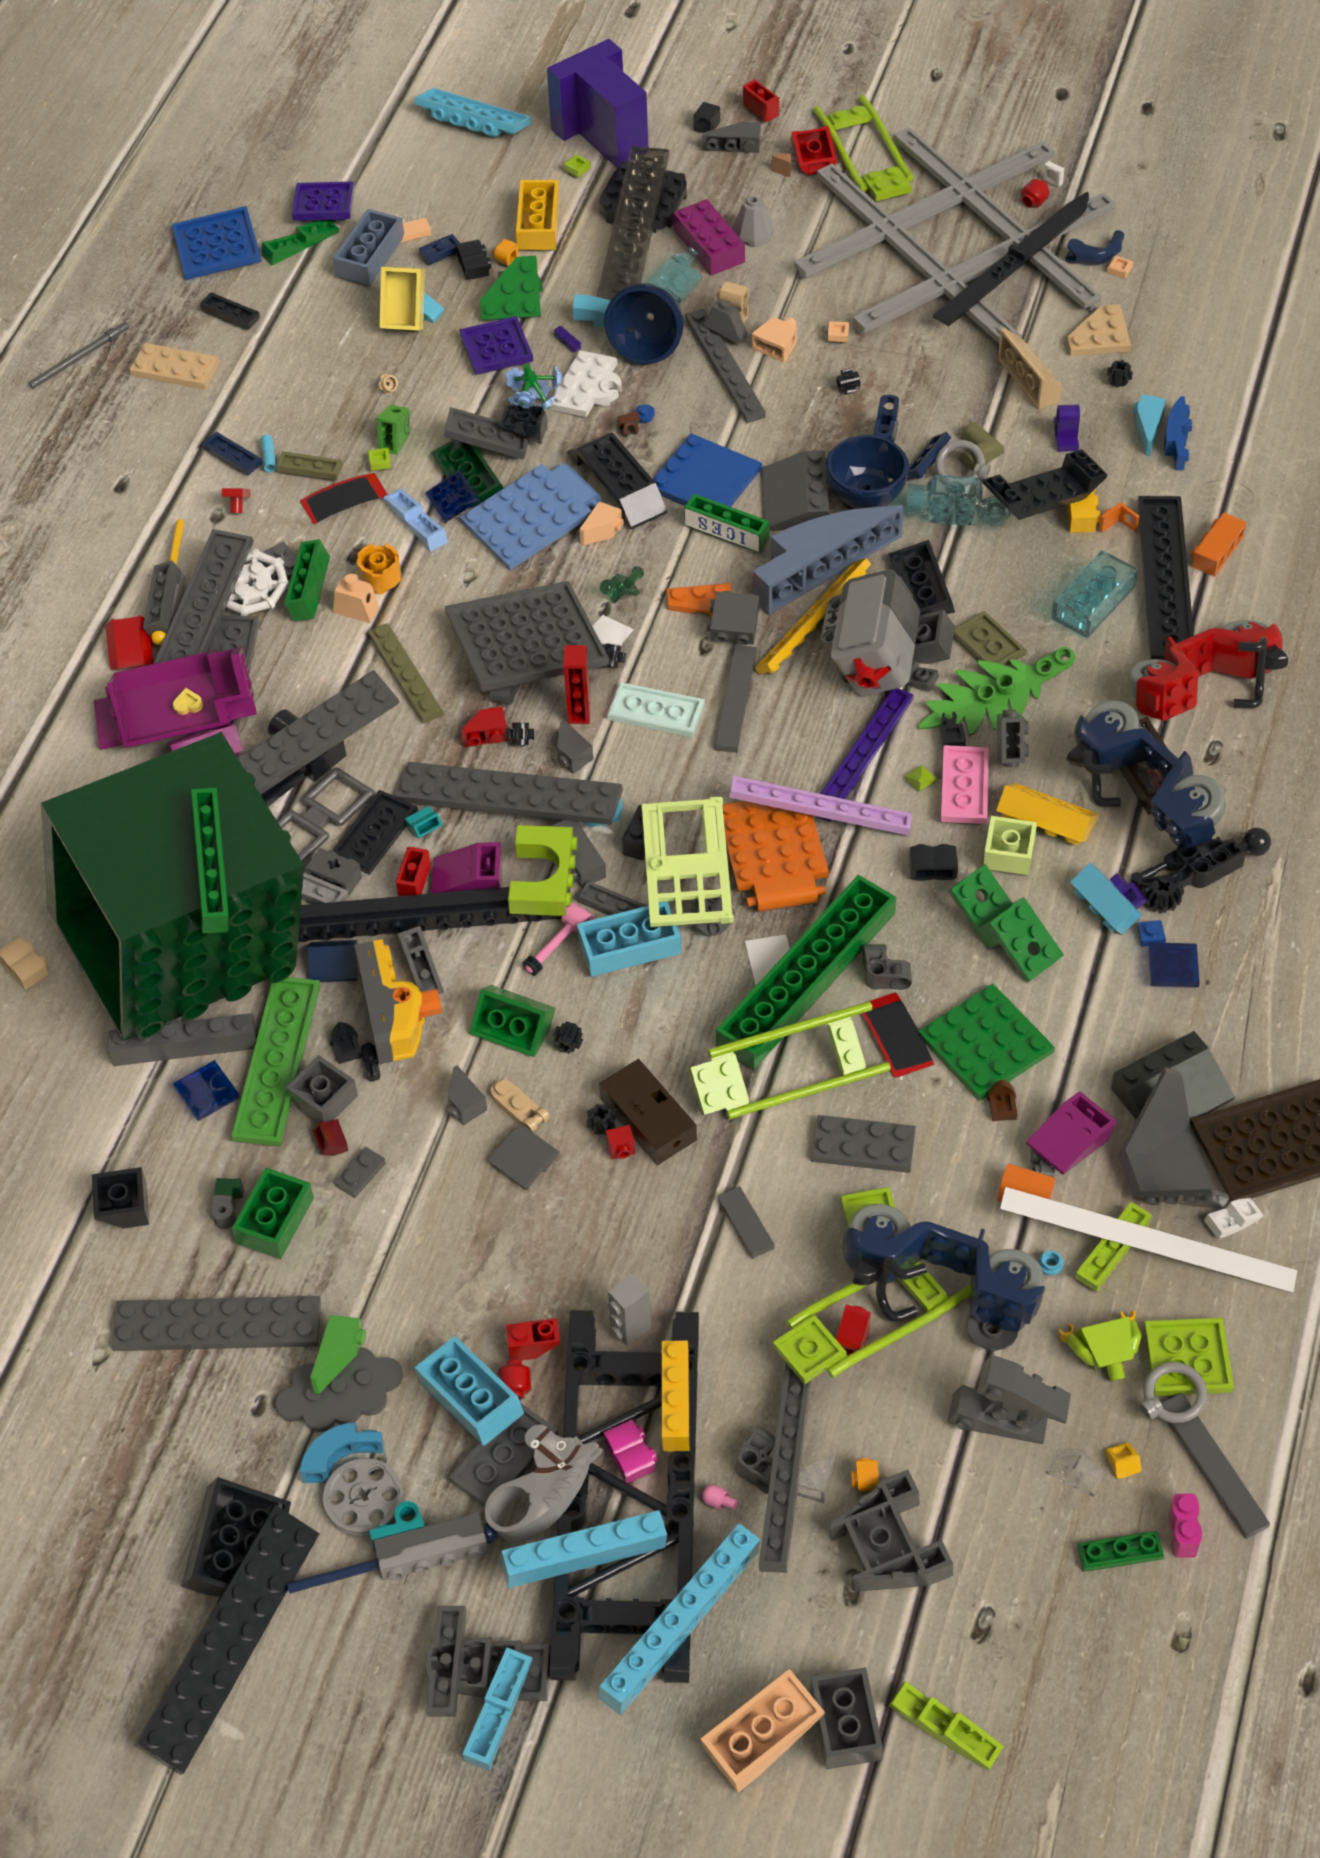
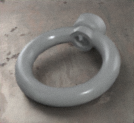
(981, 469)
(1152, 1407)

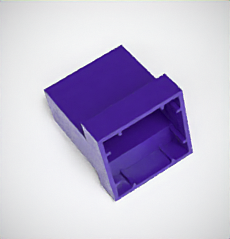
(598, 102)

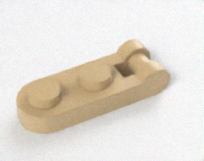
(518, 1104)

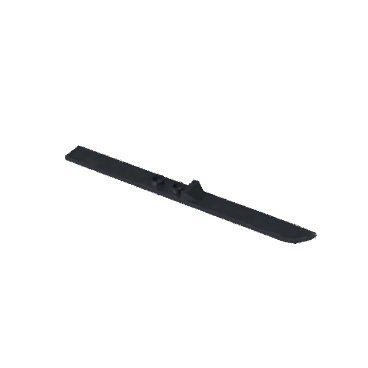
(1012, 261)

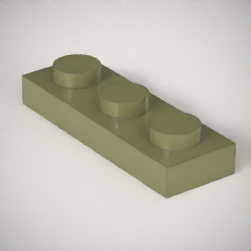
(309, 465)

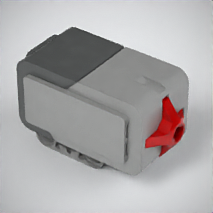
(872, 632)

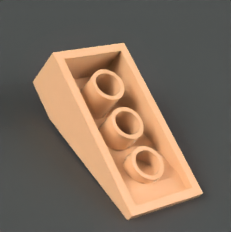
(761, 1730)

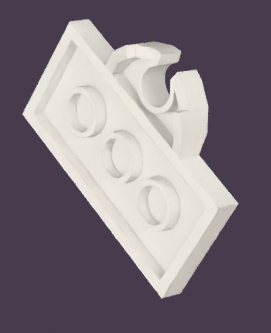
(587, 384)

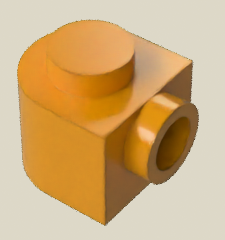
(506, 252)
(866, 1475)

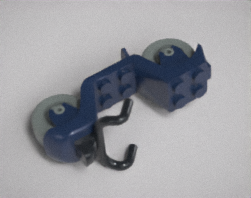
(1183, 804)
(884, 1247)

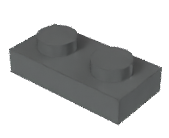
(360, 1172)

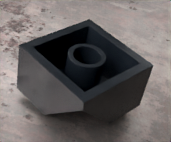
(121, 1198)

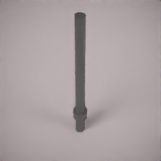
(109, 336)

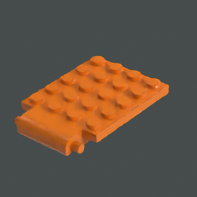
(774, 855)

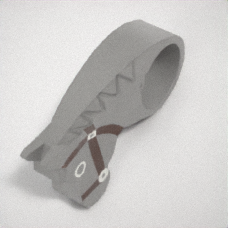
(550, 1488)

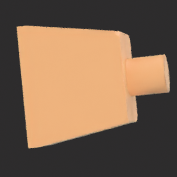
(775, 338)
(355, 599)

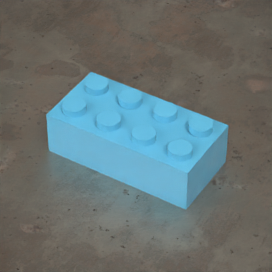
(626, 940)
(469, 1390)

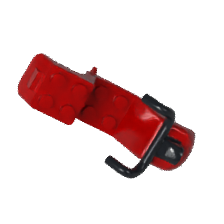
(1238, 649)

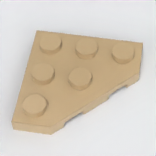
(1100, 333)

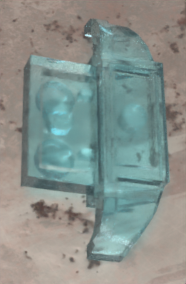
(677, 275)

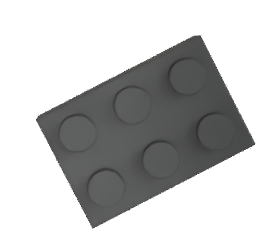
(850, 1723)

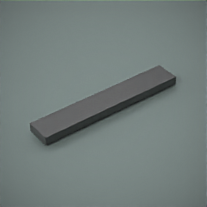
(736, 699)
(1217, 1470)

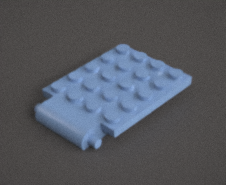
(532, 513)

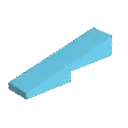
(497, 1710)

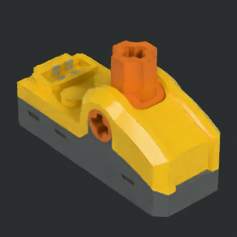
(393, 1005)

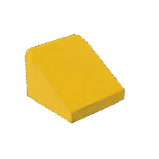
(1124, 1460)

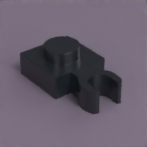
(952, 733)

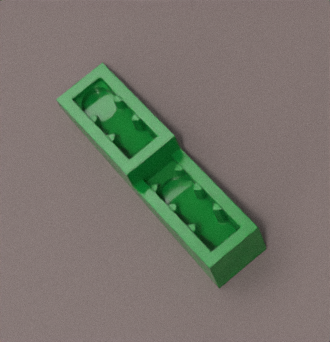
(305, 237)

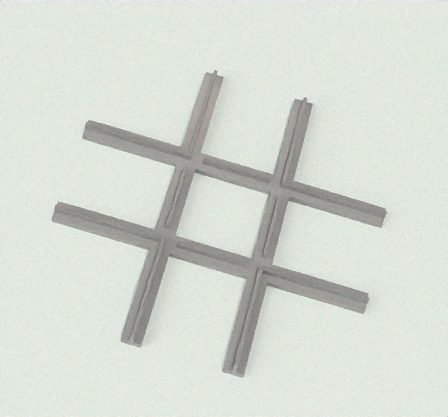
(940, 278)

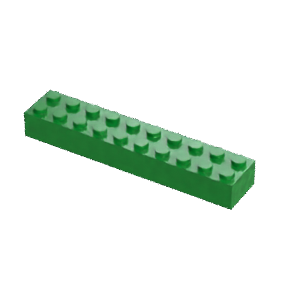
(808, 967)

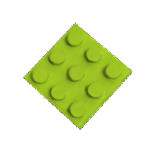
(1193, 1343)

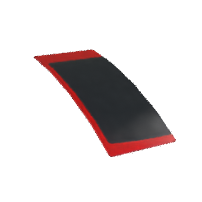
(342, 496)
(897, 1035)

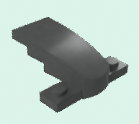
(470, 1665)

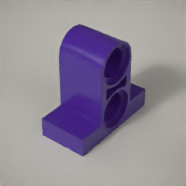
(1067, 427)

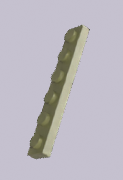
(405, 673)

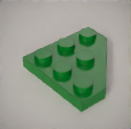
(513, 292)

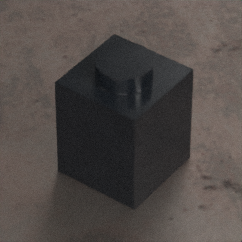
(706, 117)

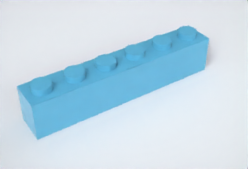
(583, 1549)

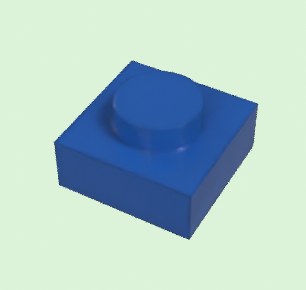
(1151, 932)

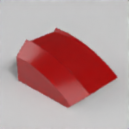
(813, 149)
(128, 643)

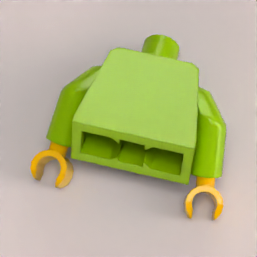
(1106, 1344)

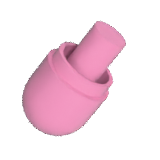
(718, 1497)

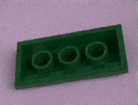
(469, 460)

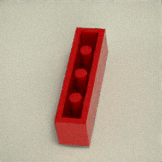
(577, 684)

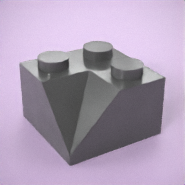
(322, 1090)

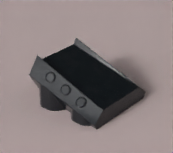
(525, 422)

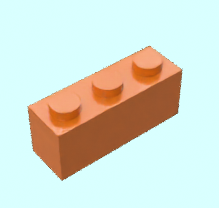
(1218, 544)

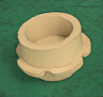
(393, 383)

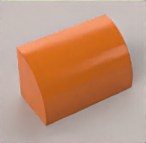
(1026, 1181)

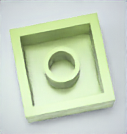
(1010, 845)

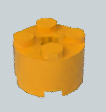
(379, 567)

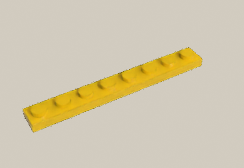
(809, 620)

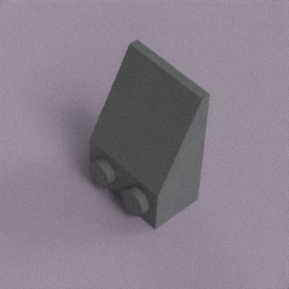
(933, 638)

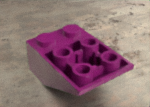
(468, 868)
(1072, 1133)

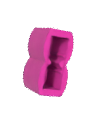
(630, 1451)
(1185, 1526)

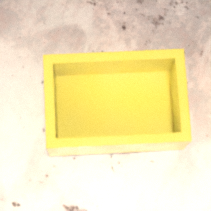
(402, 298)

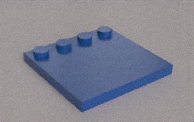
(216, 242)
(707, 471)

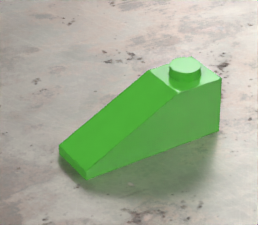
(337, 1349)

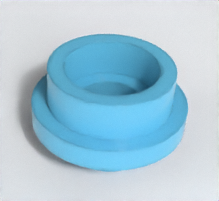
(1053, 1257)

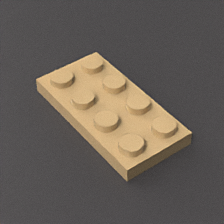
(174, 366)

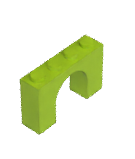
(552, 894)

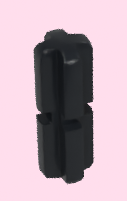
(371, 1065)

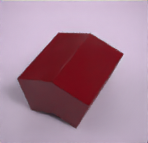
(330, 1138)

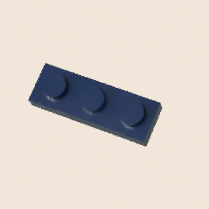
(232, 453)
(927, 456)

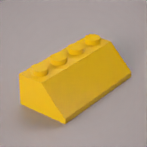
(1048, 811)

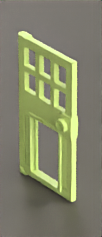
(679, 867)

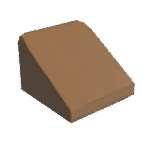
(782, 164)

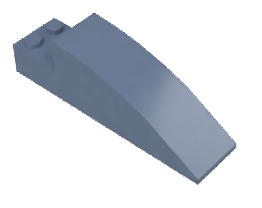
(821, 550)

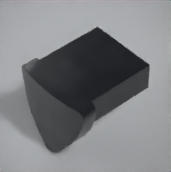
(345, 1042)

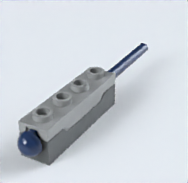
(415, 1551)

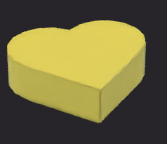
(187, 702)

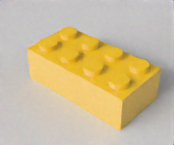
(538, 215)

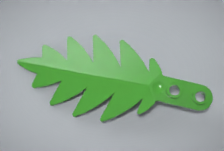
(994, 693)

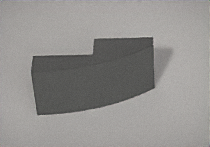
(922, 677)

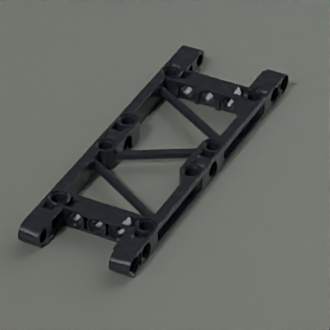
(634, 1616)

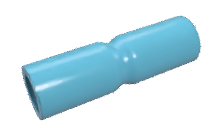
(268, 453)

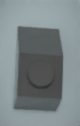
(726, 321)
(573, 749)
(464, 1098)

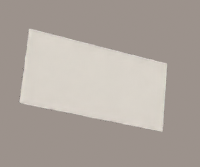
(765, 954)

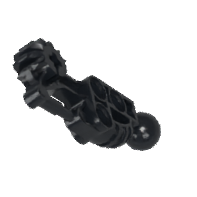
(1197, 867)

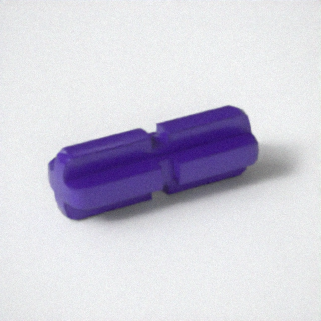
(566, 337)

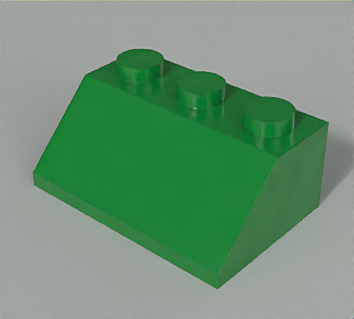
(511, 1020)

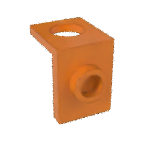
(1116, 514)

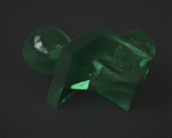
(621, 584)

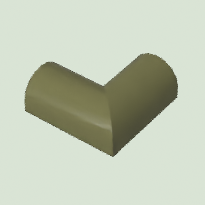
(989, 445)

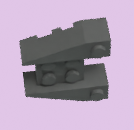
(1008, 1403)
(885, 1543)

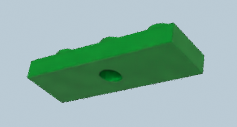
(1104, 1552)

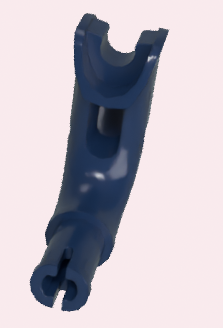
(1093, 255)

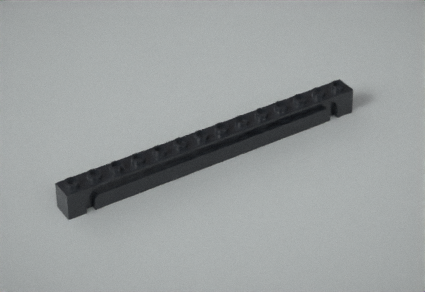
(404, 913)

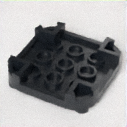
(672, 194)

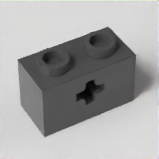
(335, 869)

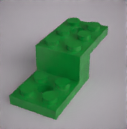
(1006, 923)

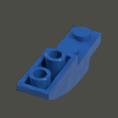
(1177, 433)

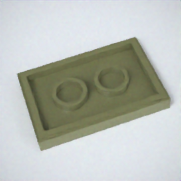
(988, 640)

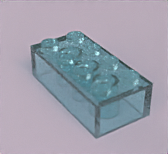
(1094, 594)

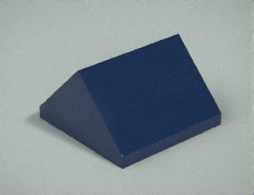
(332, 961)

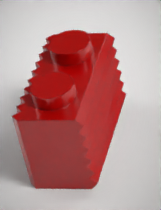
(760, 100)
(413, 872)

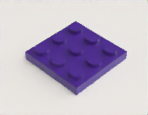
(323, 201)
(496, 345)

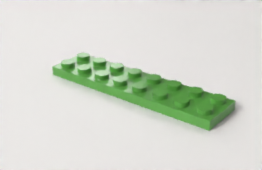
(276, 1061)

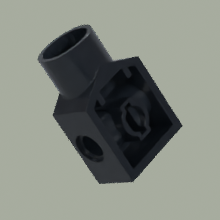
(319, 765)

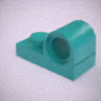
(402, 1510)

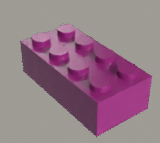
(710, 235)

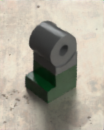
(224, 1201)

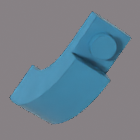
(335, 1445)

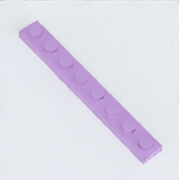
(820, 805)

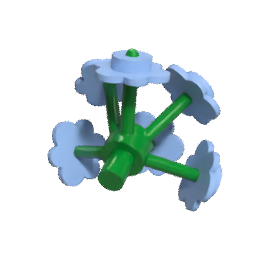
(536, 385)

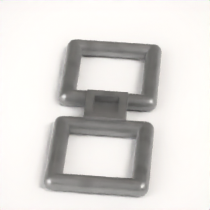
(319, 816)

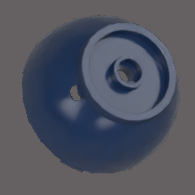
(651, 338)
(861, 470)

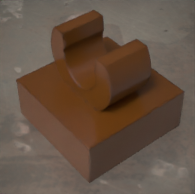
(628, 421)

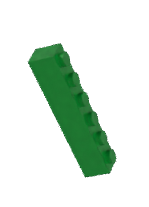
(209, 860)

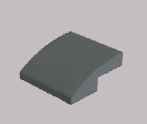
(523, 1156)

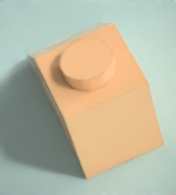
(601, 524)

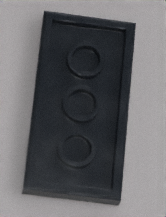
(375, 830)

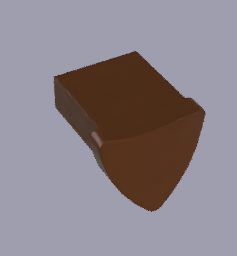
(1002, 1101)

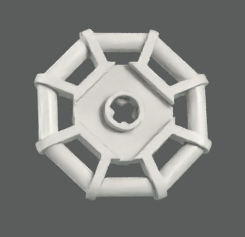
(263, 583)

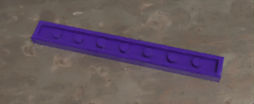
(868, 745)

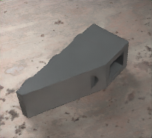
(734, 138)

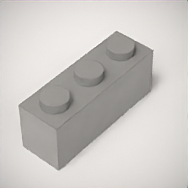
(629, 1310)

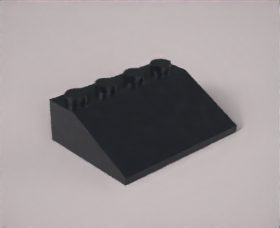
(224, 1532)

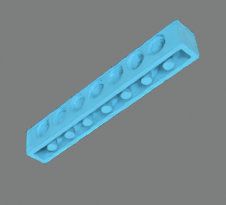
(679, 1619)

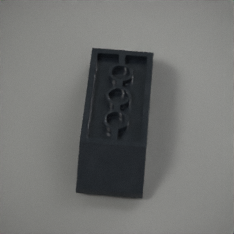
(622, 478)
(1050, 489)

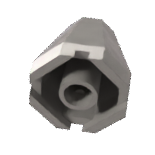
(753, 222)

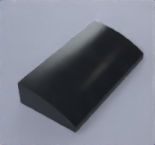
(923, 577)

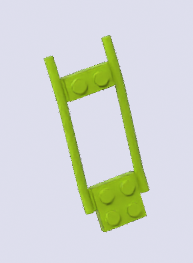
(883, 183)
(721, 1084)
(812, 1348)

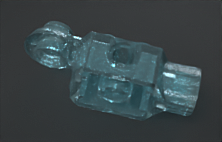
(955, 502)

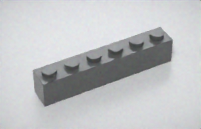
(186, 1040)

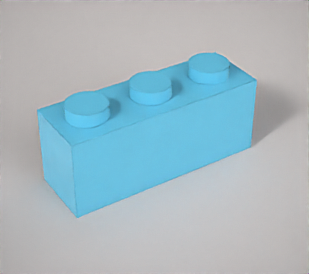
(1105, 899)

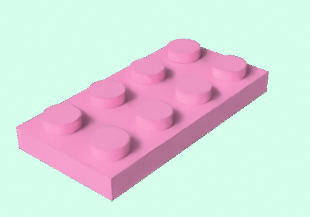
(965, 784)

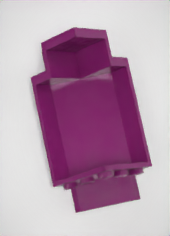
(142, 698)

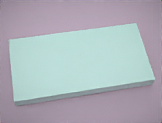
(656, 709)

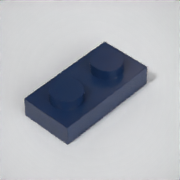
(439, 249)

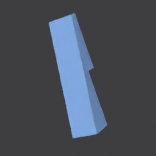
(412, 515)

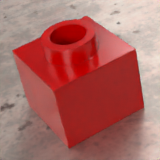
(620, 1142)

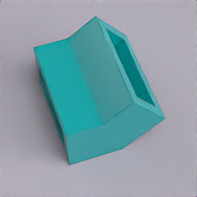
(423, 822)

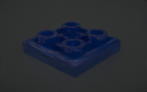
(452, 496)
(1173, 964)
(206, 1090)

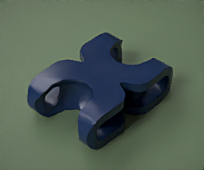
(886, 421)

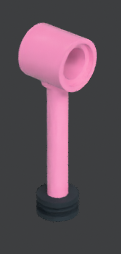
(574, 916)

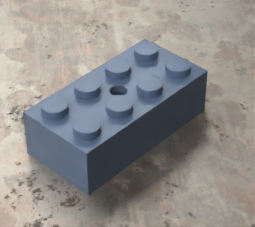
(368, 247)

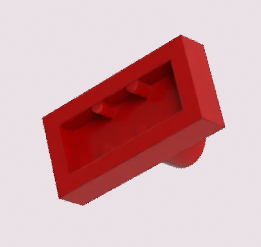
(236, 498)

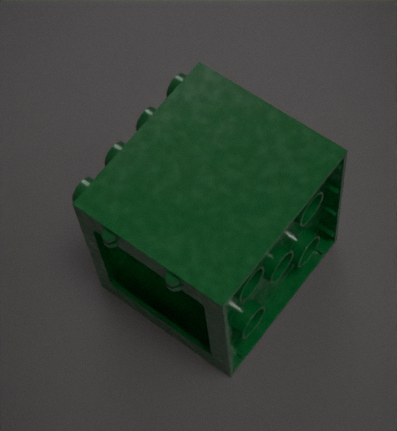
(130, 892)

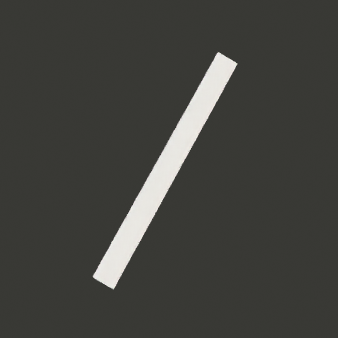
(1149, 1239)

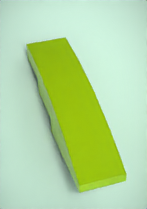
(946, 1726)

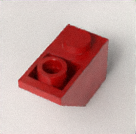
(485, 728)
(854, 1328)
(532, 1338)

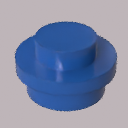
(646, 413)

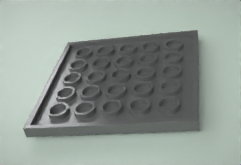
(523, 634)

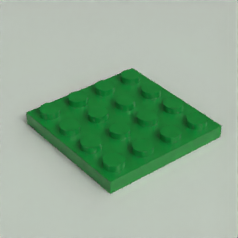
(986, 1041)

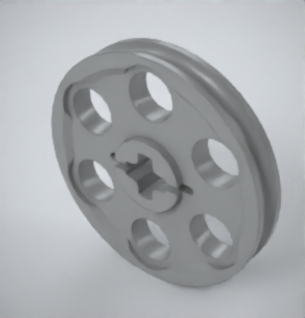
(363, 1484)

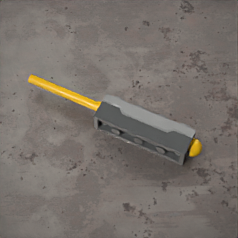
(165, 591)

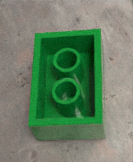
(273, 1213)

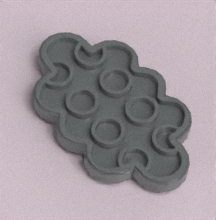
(353, 1392)

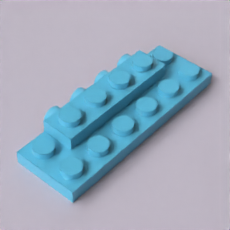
(471, 113)

